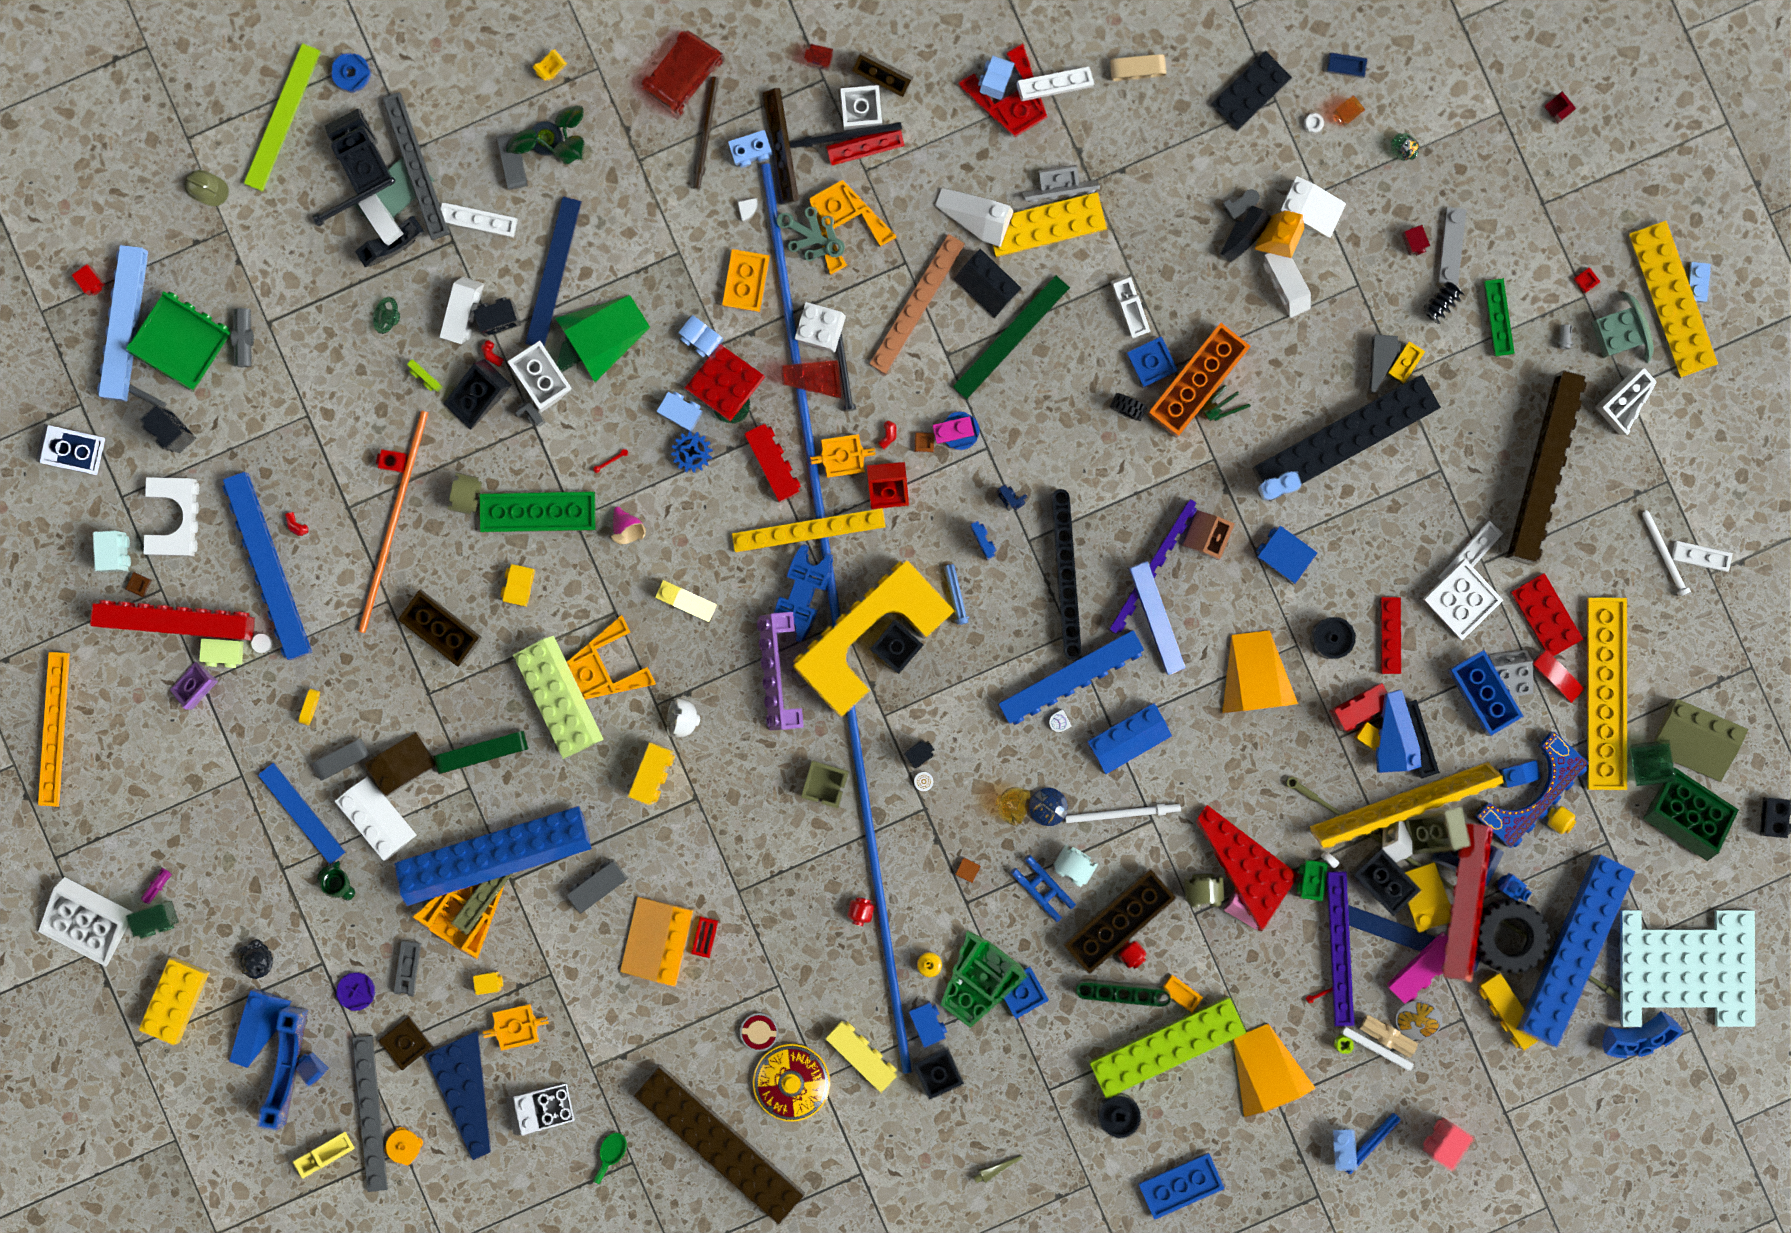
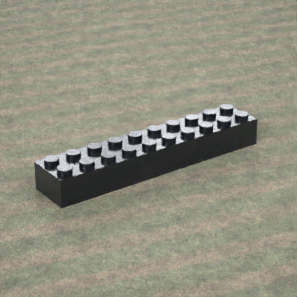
(1352, 433)

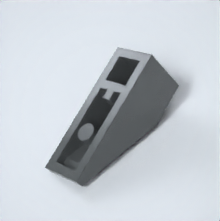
(1383, 352)

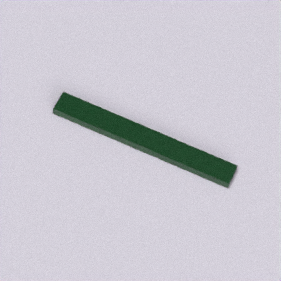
(1011, 337)

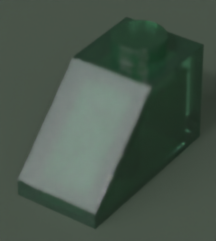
(568, 356)

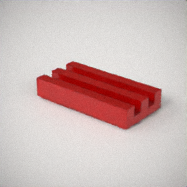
(708, 921)

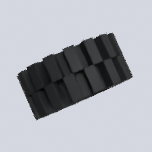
(1128, 406)

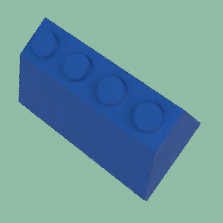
(1485, 693)
(1129, 738)

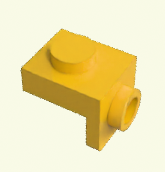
(550, 66)

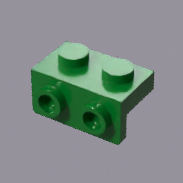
(1312, 880)

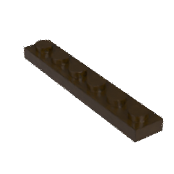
(780, 146)

